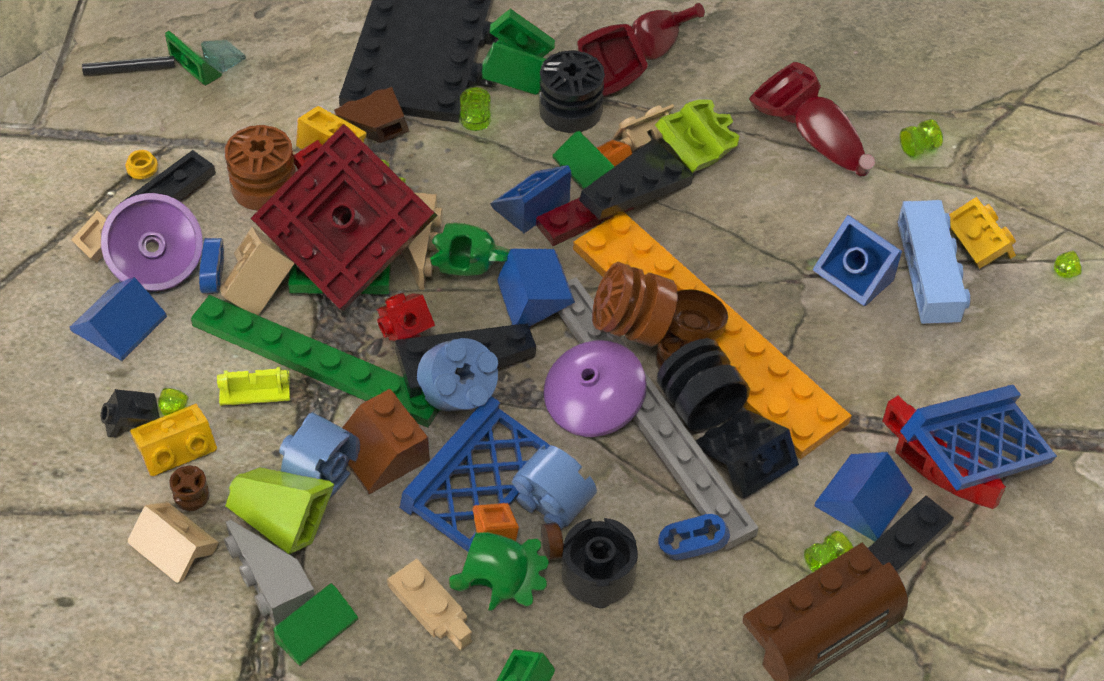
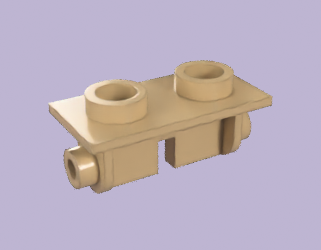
(635, 131)

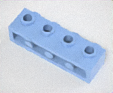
(933, 262)

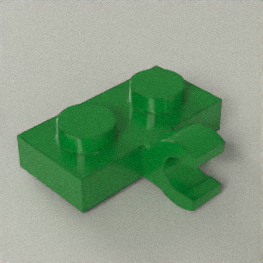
(521, 34)

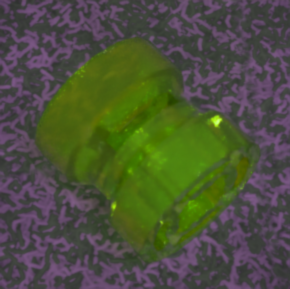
(475, 109)
(924, 136)
(832, 547)

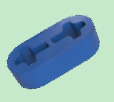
(211, 265)
(694, 543)

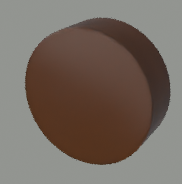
(552, 541)

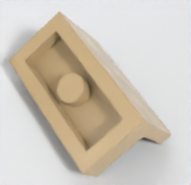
(170, 539)

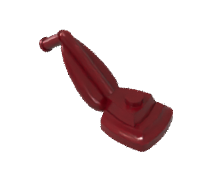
(626, 48)
(820, 121)

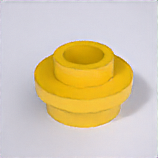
(141, 164)

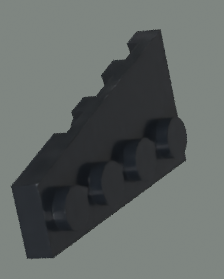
(636, 180)
(508, 344)

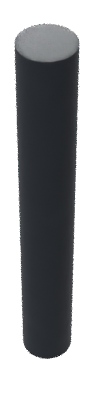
(128, 65)

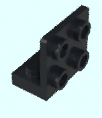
(752, 450)

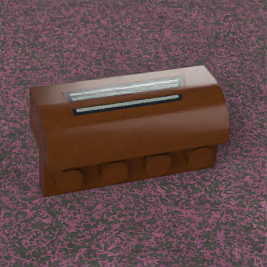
(827, 615)

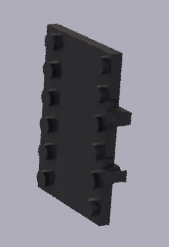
(421, 52)

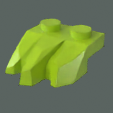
(698, 134)

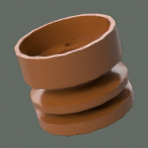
(258, 164)
(634, 304)

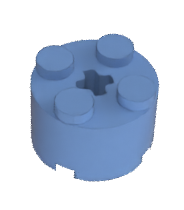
(453, 392)
(320, 451)
(553, 486)

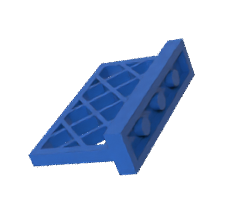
(967, 415)
(450, 460)

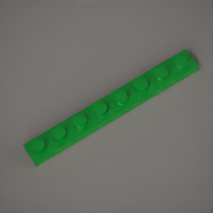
(307, 356)

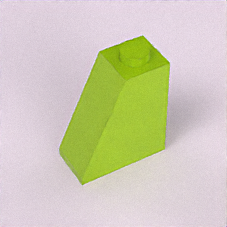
(280, 505)

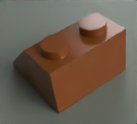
(388, 441)

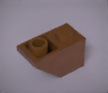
(376, 114)

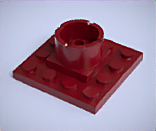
(343, 217)

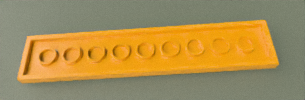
(776, 384)

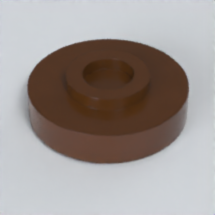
(698, 316)

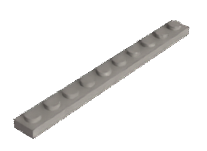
(669, 435)

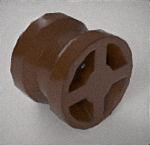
(189, 478)

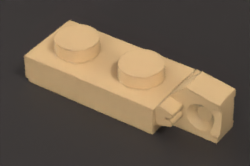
(430, 603)

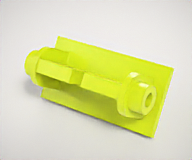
(256, 387)

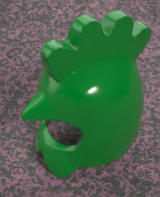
(466, 250)
(504, 567)

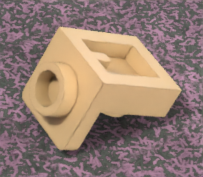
(89, 237)

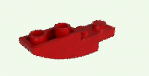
(916, 456)

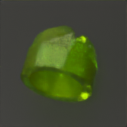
(1068, 265)
(171, 400)

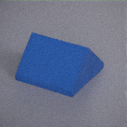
(534, 196)
(859, 261)
(533, 285)
(120, 319)
(866, 493)

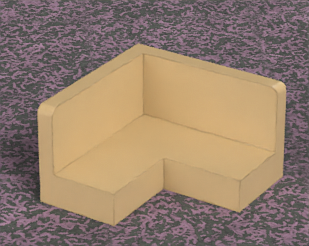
(257, 272)

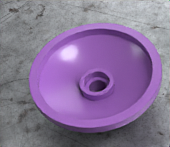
(156, 220)
(601, 403)

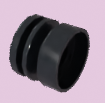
(571, 91)
(703, 384)

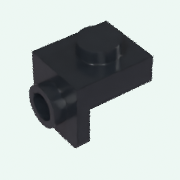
(128, 410)

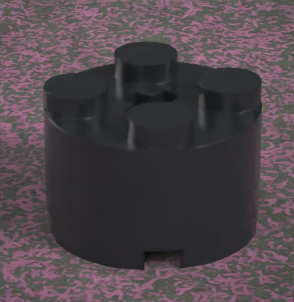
(599, 561)

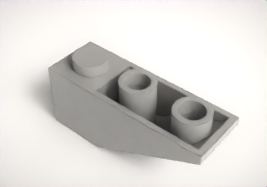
(275, 574)

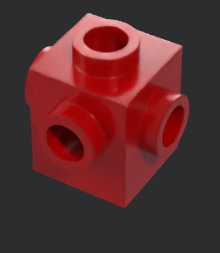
(404, 316)

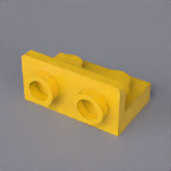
(980, 234)
(174, 439)

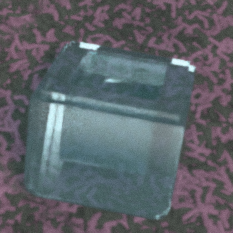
(221, 54)

